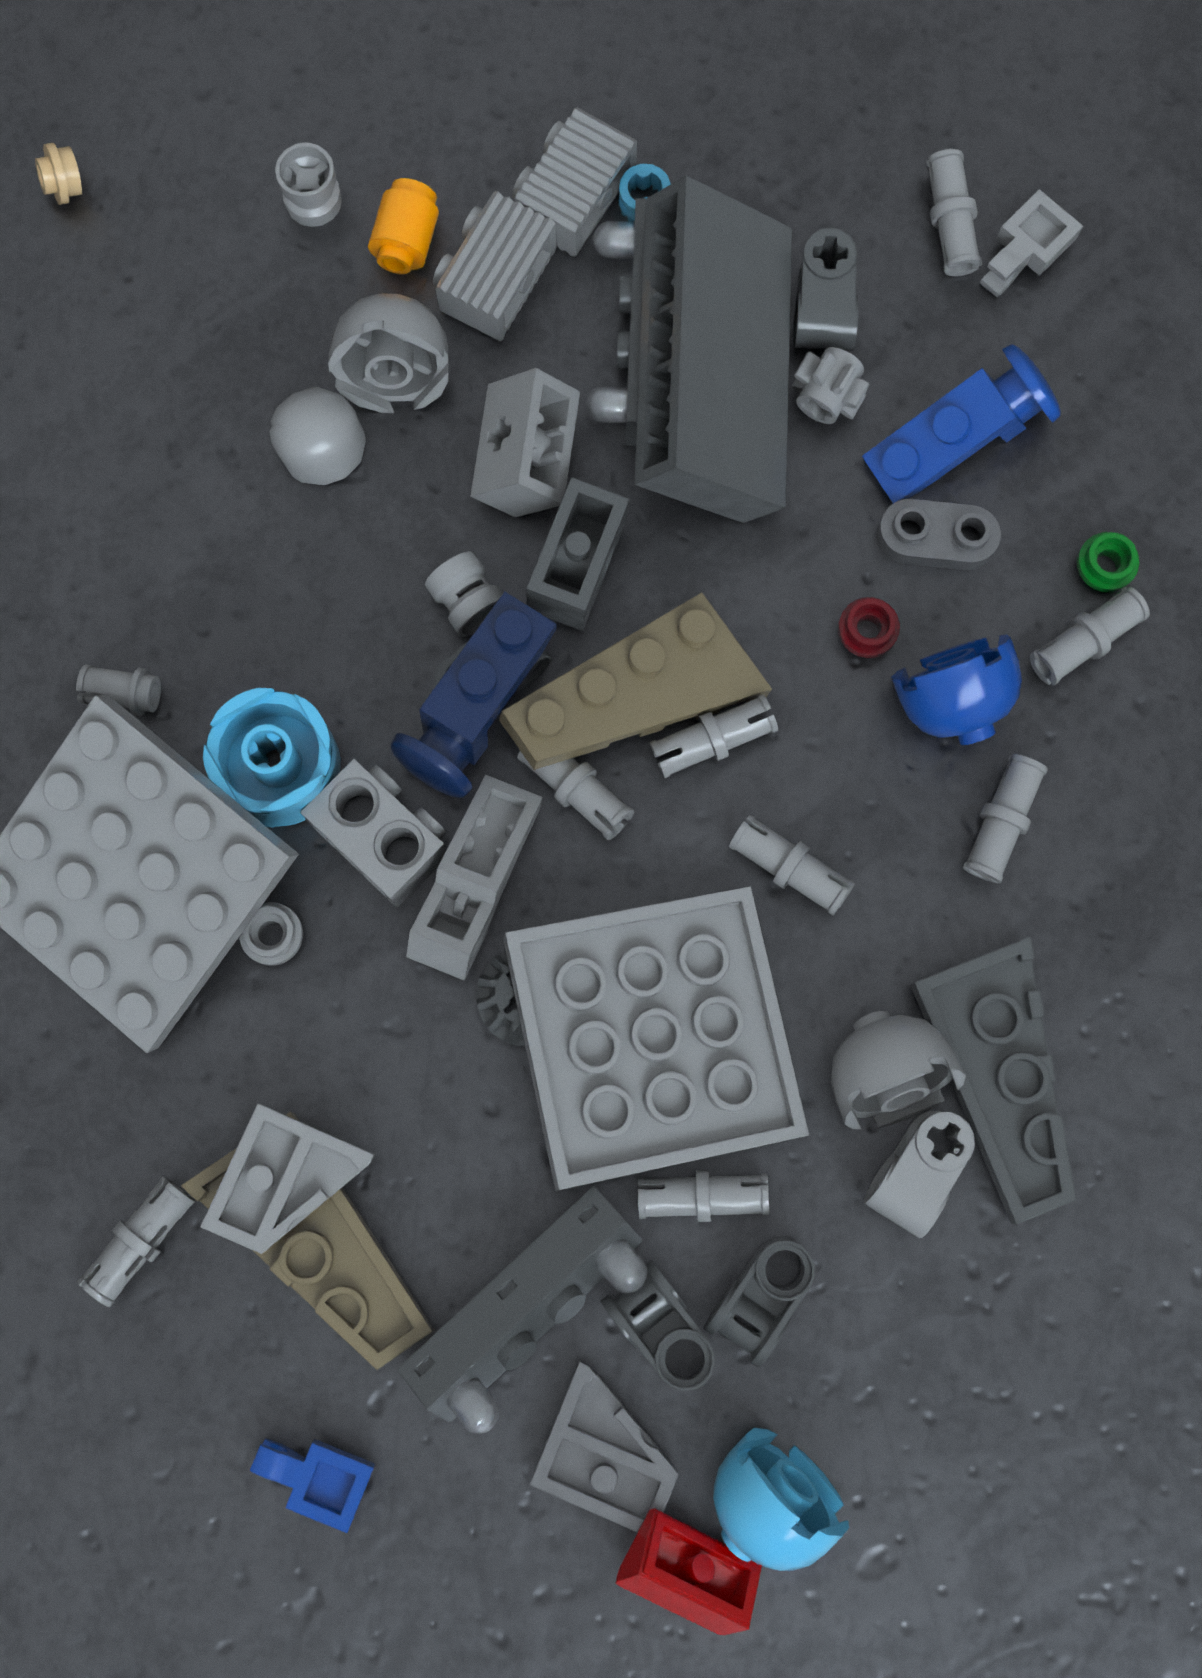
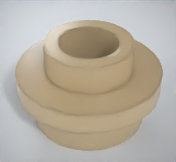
(58, 173)

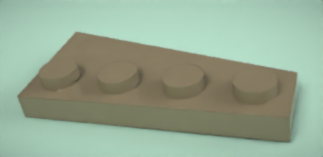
(637, 686)
(339, 1272)

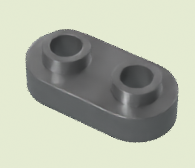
(940, 537)

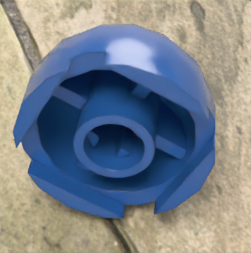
(962, 690)

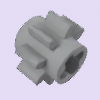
(830, 385)

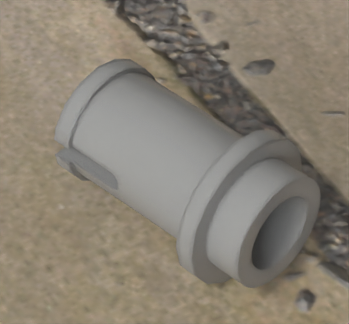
(131, 690)

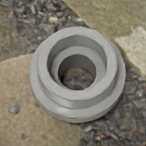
(288, 946)

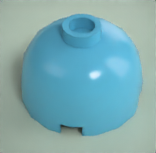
(775, 1504)

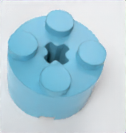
(254, 726)

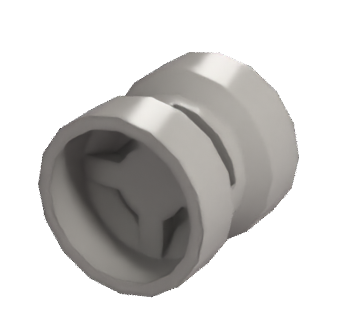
(308, 184)
(463, 591)

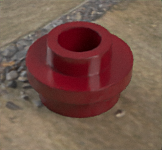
(874, 611)

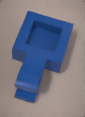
(324, 1482)

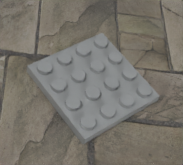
(132, 872)
(653, 1037)

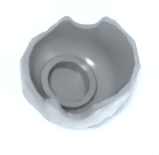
(317, 436)

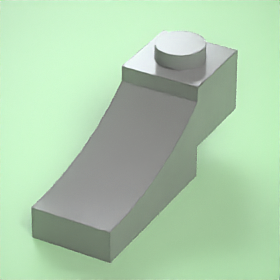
(472, 877)

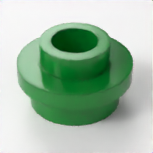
(1119, 550)

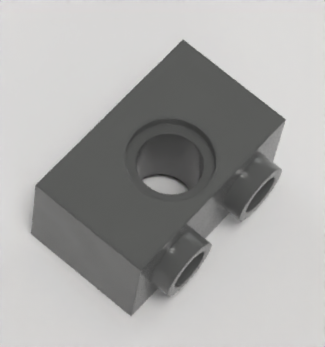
(577, 553)

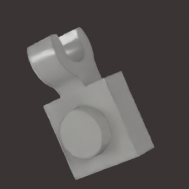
(1031, 238)

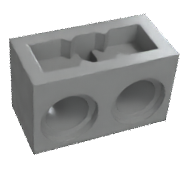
(367, 841)

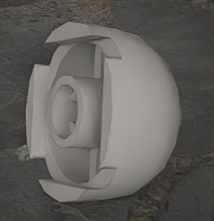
(389, 352)
(892, 1069)

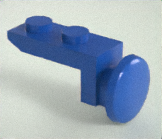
(961, 426)

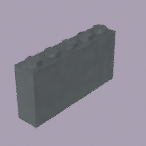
(714, 353)

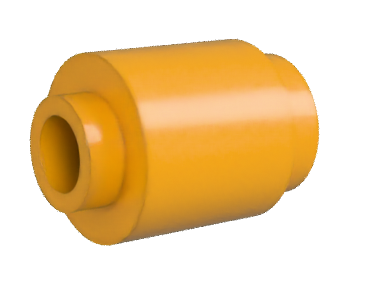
(404, 226)

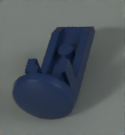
(473, 696)

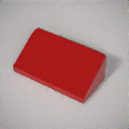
(690, 1575)

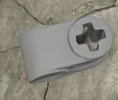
(915, 1183)

